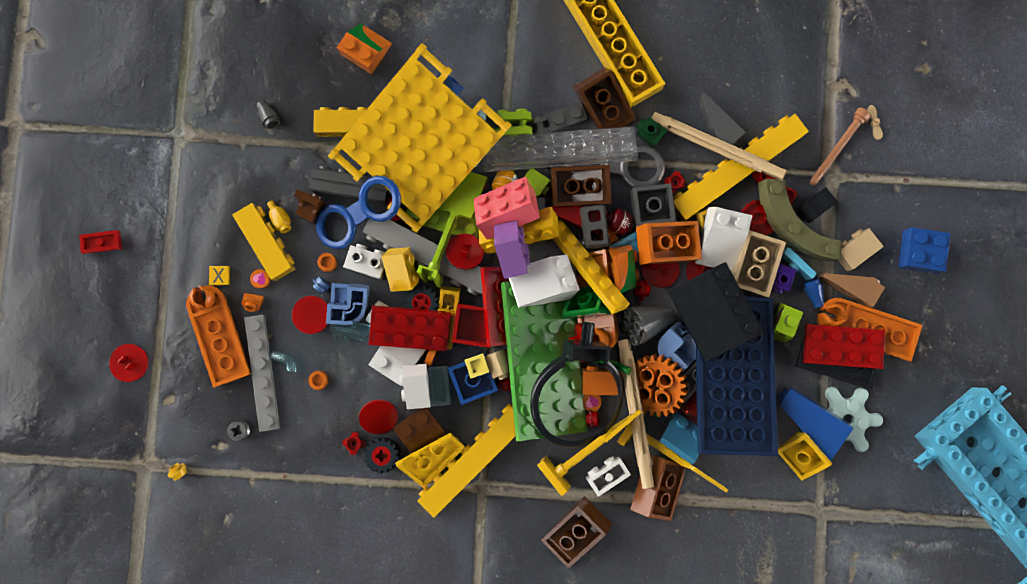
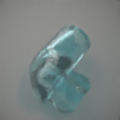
(285, 358)

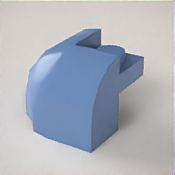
(347, 303)
(678, 345)

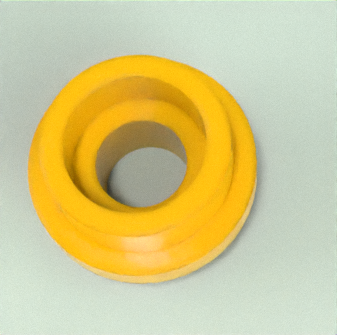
(177, 471)

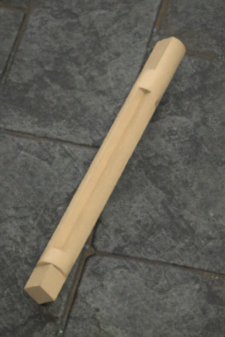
(719, 146)
(638, 423)

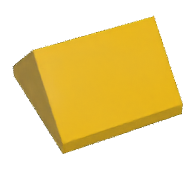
(803, 455)

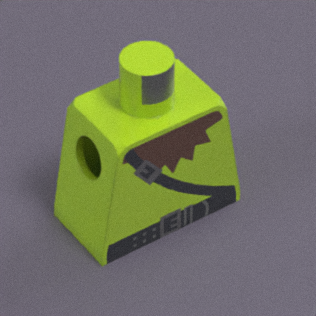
(785, 322)

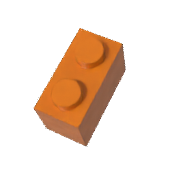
(598, 381)

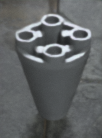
(645, 322)

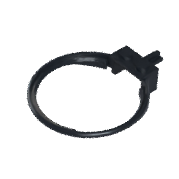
(577, 350)

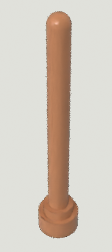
(860, 117)

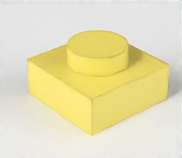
(477, 366)

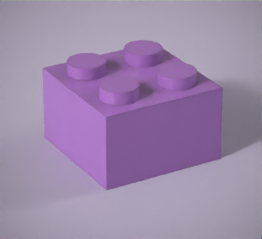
(511, 249)

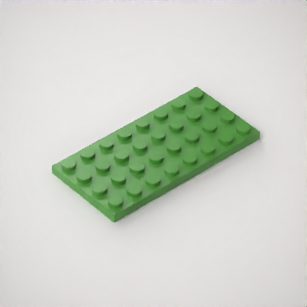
(533, 341)

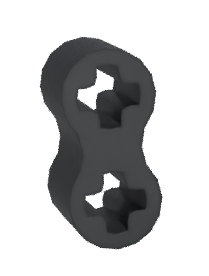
(817, 205)

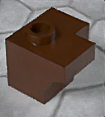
(308, 205)

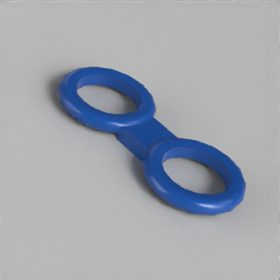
(358, 212)

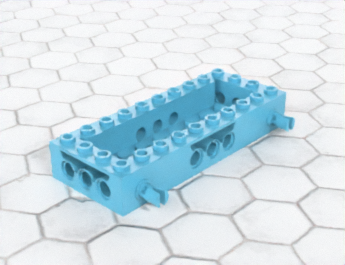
(996, 444)

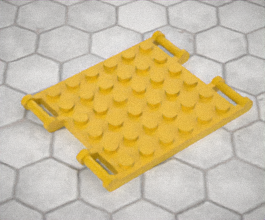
(420, 137)

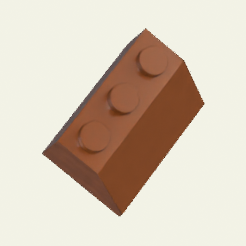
(662, 498)

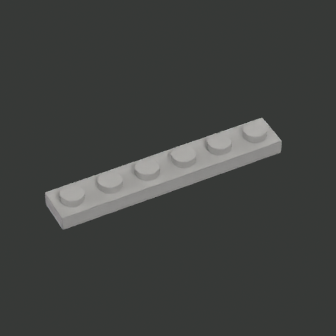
(262, 373)

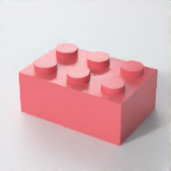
(506, 204)

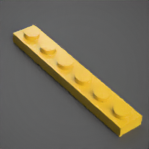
(590, 270)

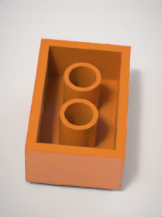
(668, 242)

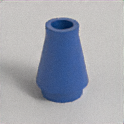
(814, 290)

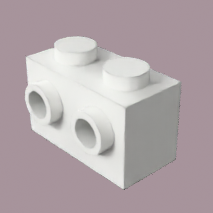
(365, 261)
(415, 385)
(608, 475)

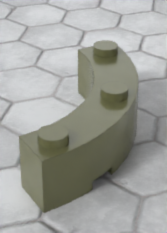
(790, 228)

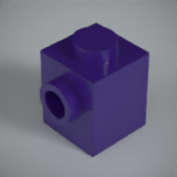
(783, 279)

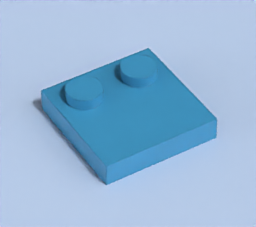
(681, 438)

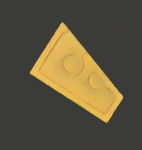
(430, 460)

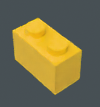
(400, 269)

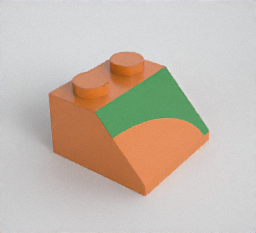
(364, 47)
(623, 267)

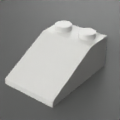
(723, 236)
(546, 282)
(392, 359)

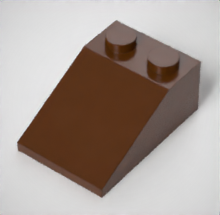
(604, 100)
(580, 185)
(419, 429)
(577, 532)

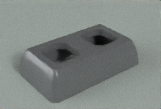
(588, 226)

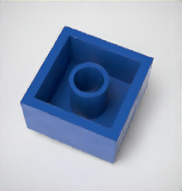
(924, 250)
(471, 388)

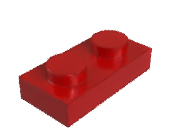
(100, 242)

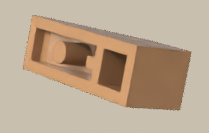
(858, 288)

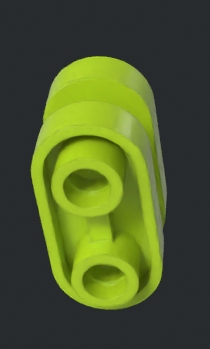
(520, 117)

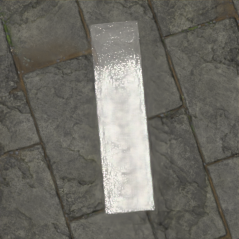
(562, 149)

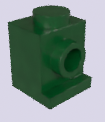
(648, 137)

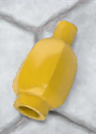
(279, 218)

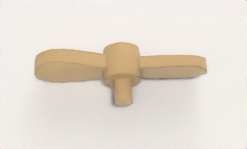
(877, 132)

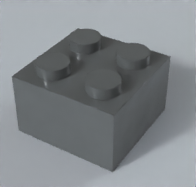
(652, 204)

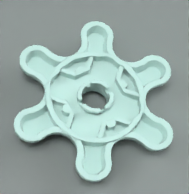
(860, 417)

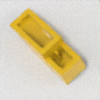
(448, 302)

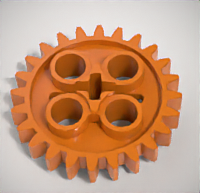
(673, 390)

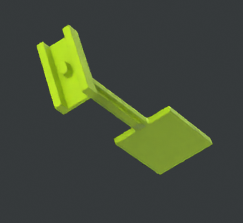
(458, 204)

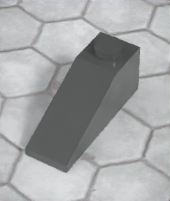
(718, 122)

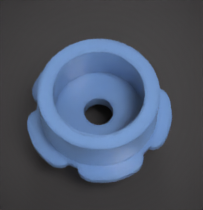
(321, 285)

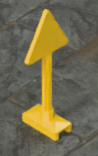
(627, 435)
(556, 474)

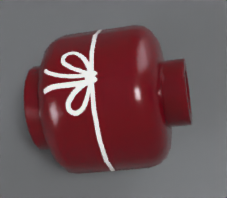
(620, 221)

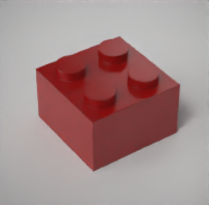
(469, 326)

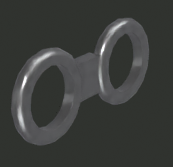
(621, 168)

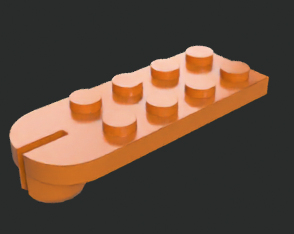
(605, 325)
(900, 334)
(217, 335)

